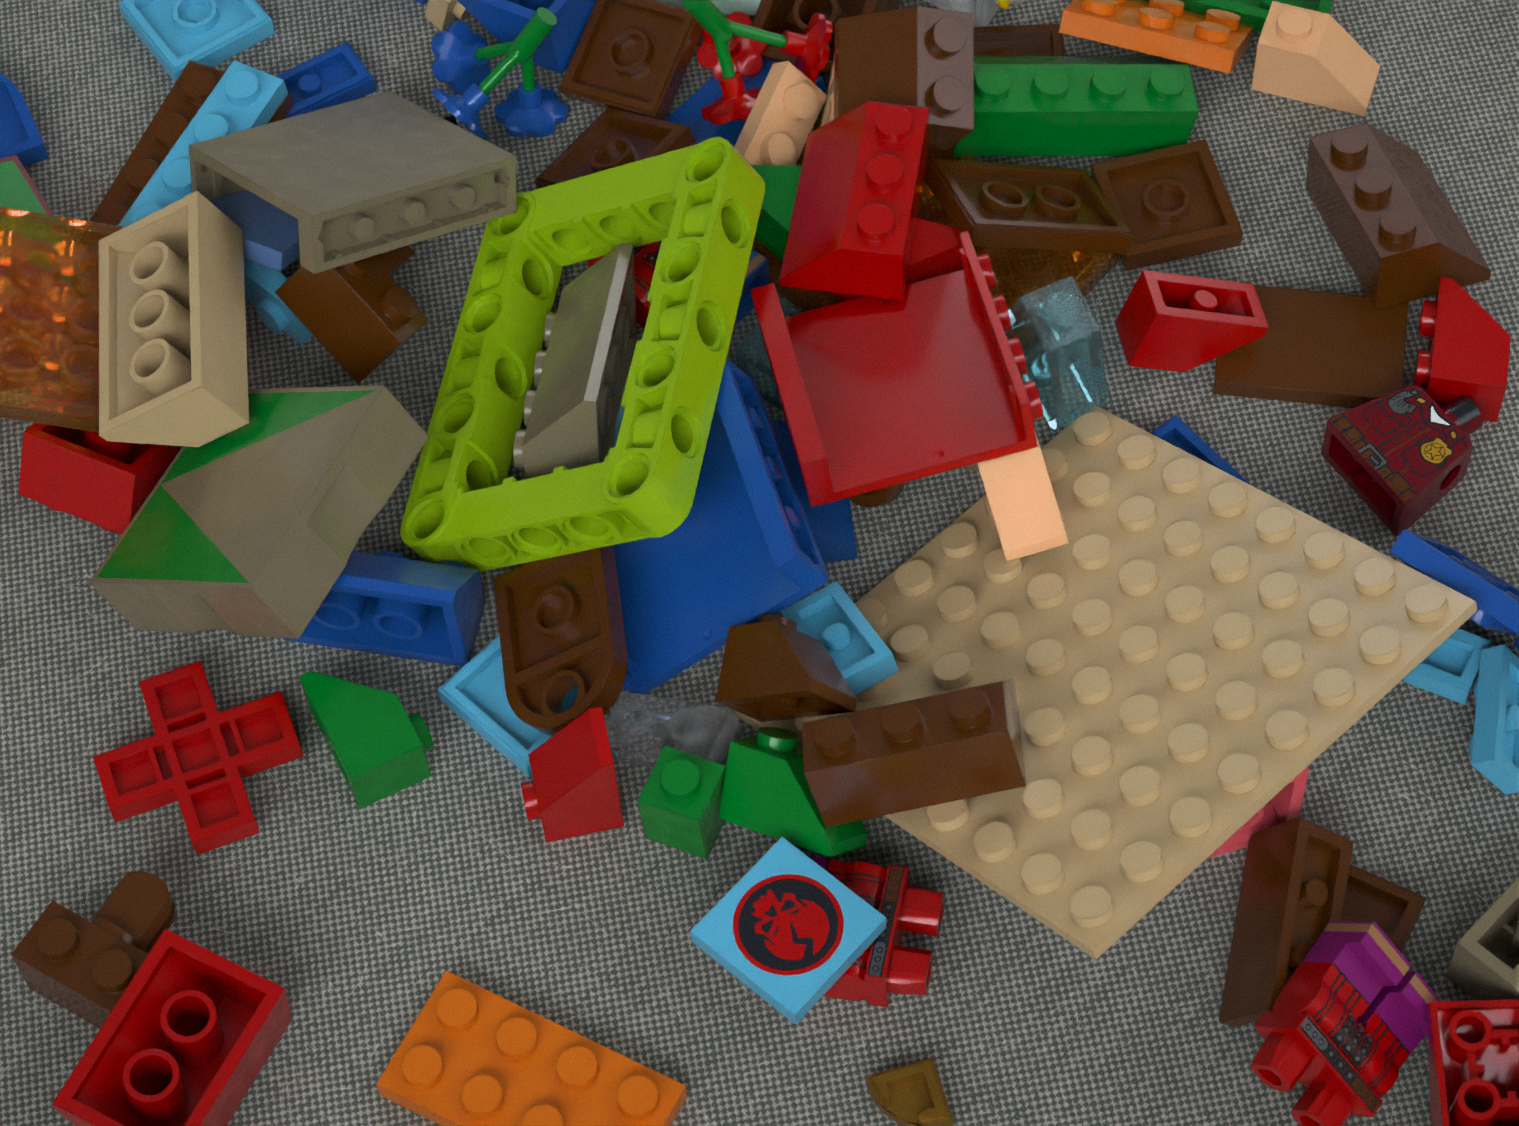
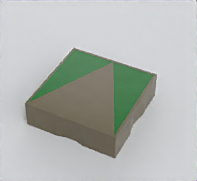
(263, 516)

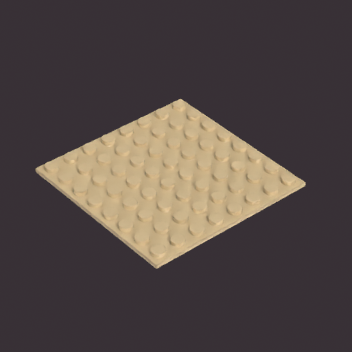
(1158, 666)

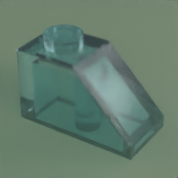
(1061, 351)

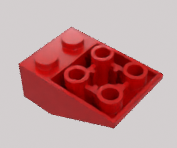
(1474, 1062)

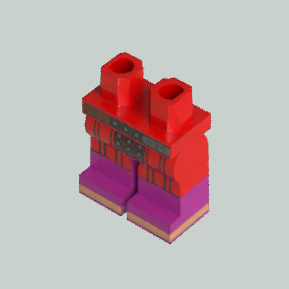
(907, 907)
(1343, 1024)

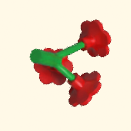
(735, 49)

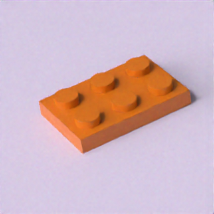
(1161, 30)

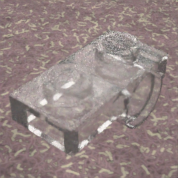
(646, 723)

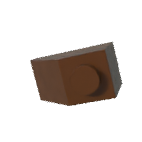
(780, 673)

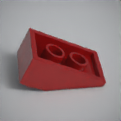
(89, 475)

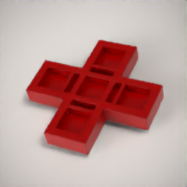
(198, 757)

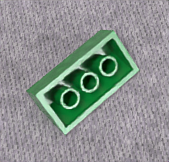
(1078, 106)

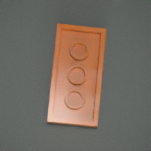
(502, 1065)

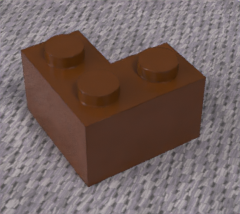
(356, 310)

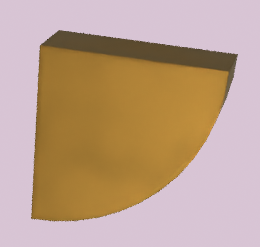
(911, 1095)

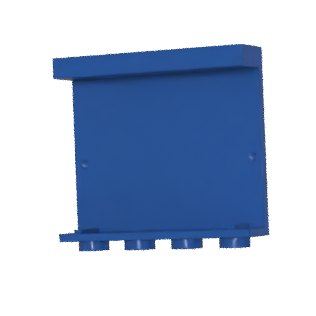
(733, 556)

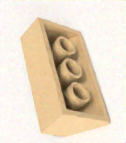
(173, 327)

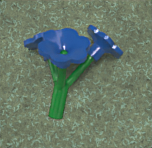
(463, 64)

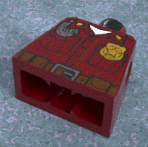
(1402, 452)

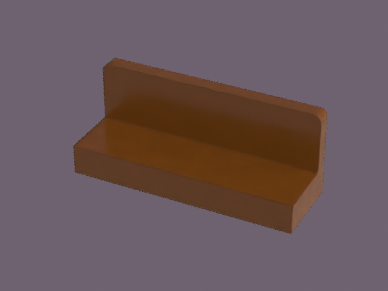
(1286, 899)

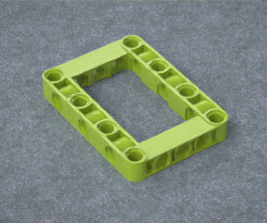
(461, 503)

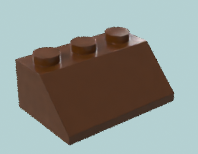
(1389, 216)
(915, 753)

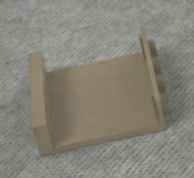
(362, 176)

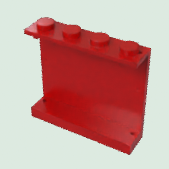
(900, 385)

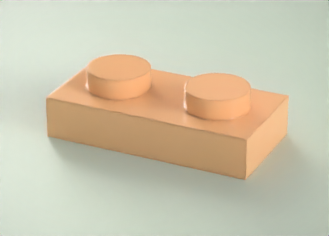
(780, 117)

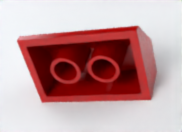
(858, 202)
(177, 1043)

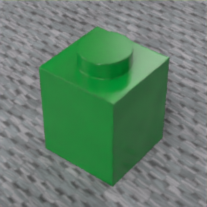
(683, 802)

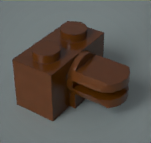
(93, 961)

